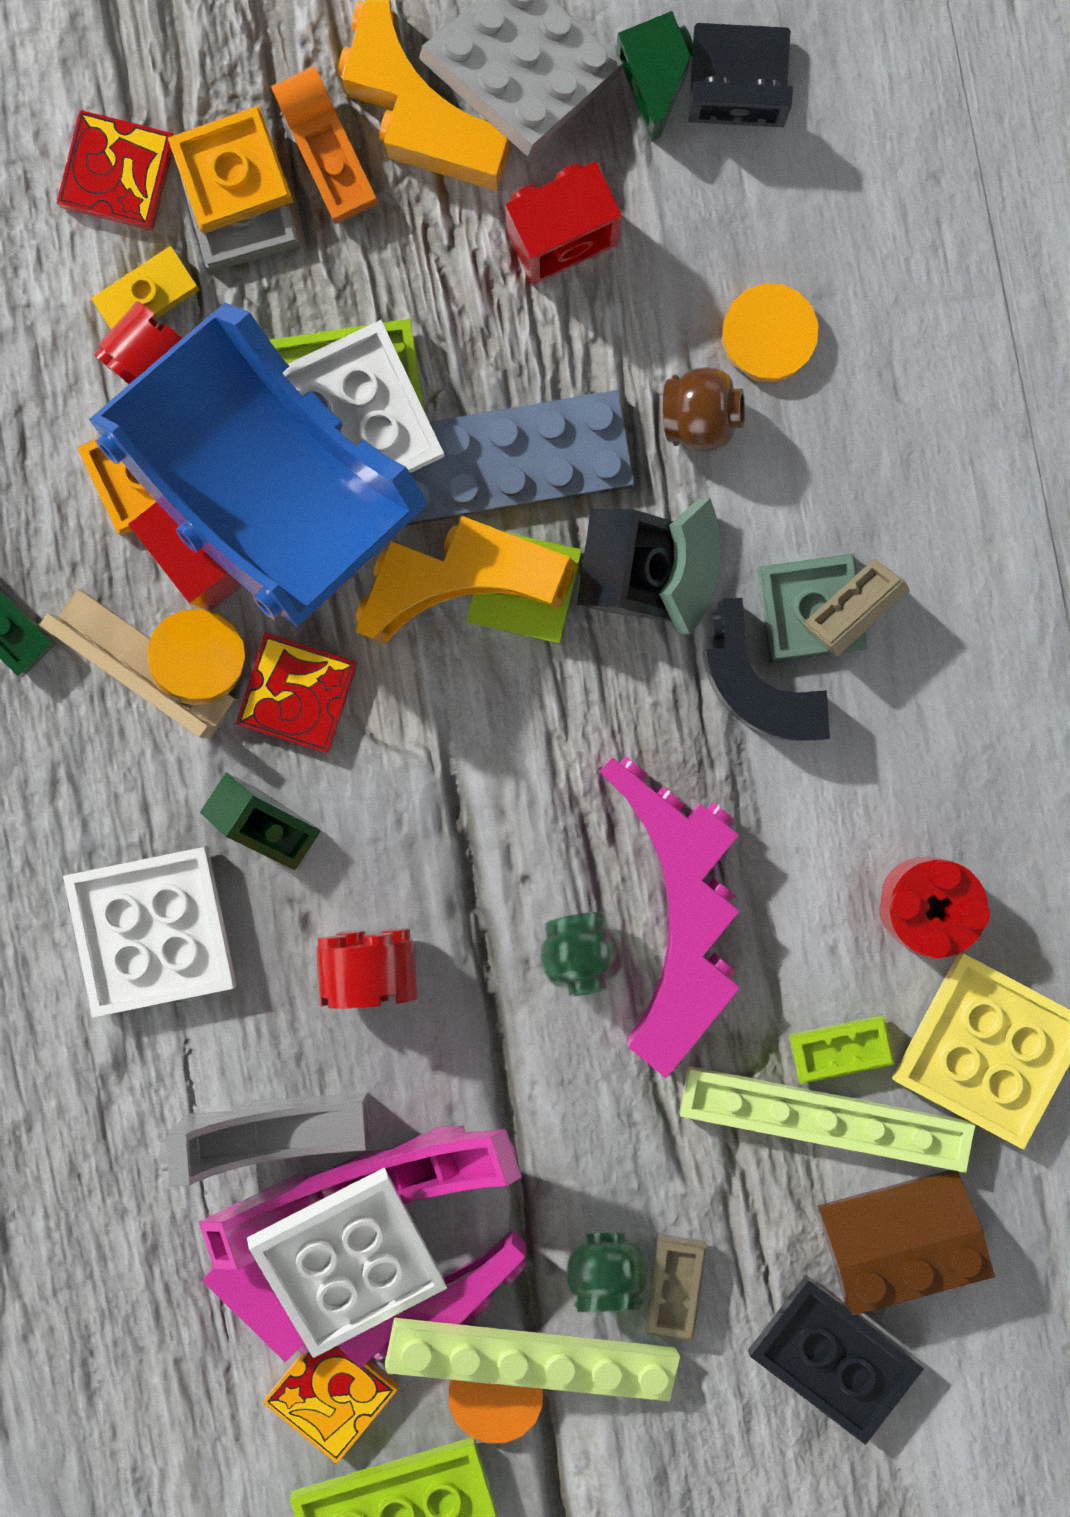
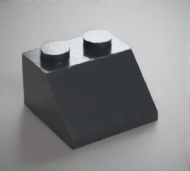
(626, 563)

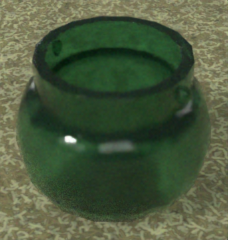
(580, 953)
(607, 1274)

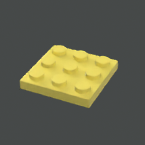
(989, 1051)

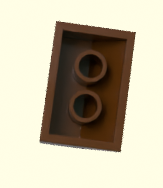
(905, 1242)

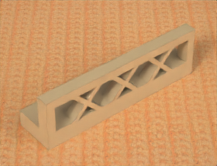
(122, 653)

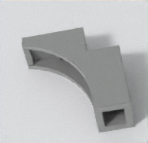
(264, 1133)

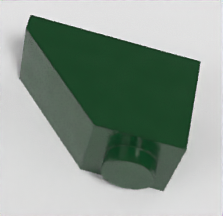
(655, 67)
(259, 821)

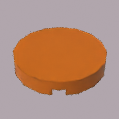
(494, 1410)

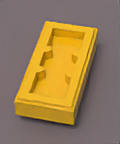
(156, 284)

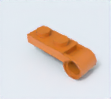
(324, 144)

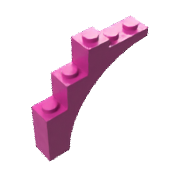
(690, 985)
(422, 1168)
(466, 1295)

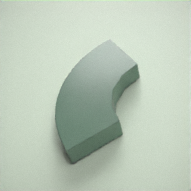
(694, 567)

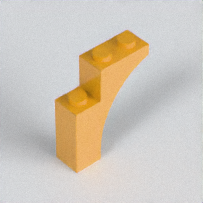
(423, 125)
(475, 563)

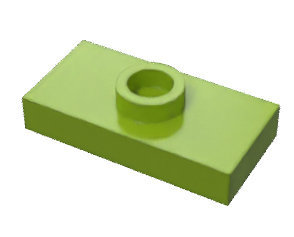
(841, 1049)

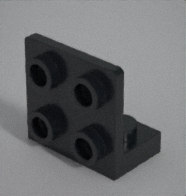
(740, 75)

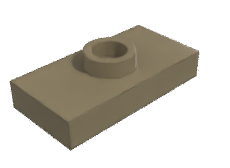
(856, 607)
(675, 1287)

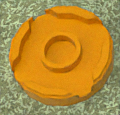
(769, 332)
(195, 656)

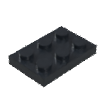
(835, 1359)

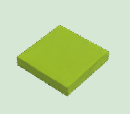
(521, 614)

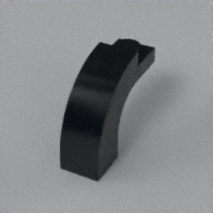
(747, 697)

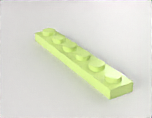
(827, 1119)
(531, 1359)

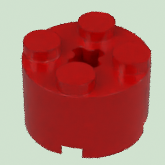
(135, 343)
(961, 906)
(366, 969)

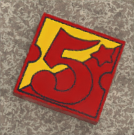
(115, 170)
(296, 693)

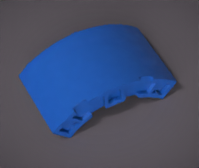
(256, 466)

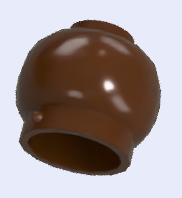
(702, 409)

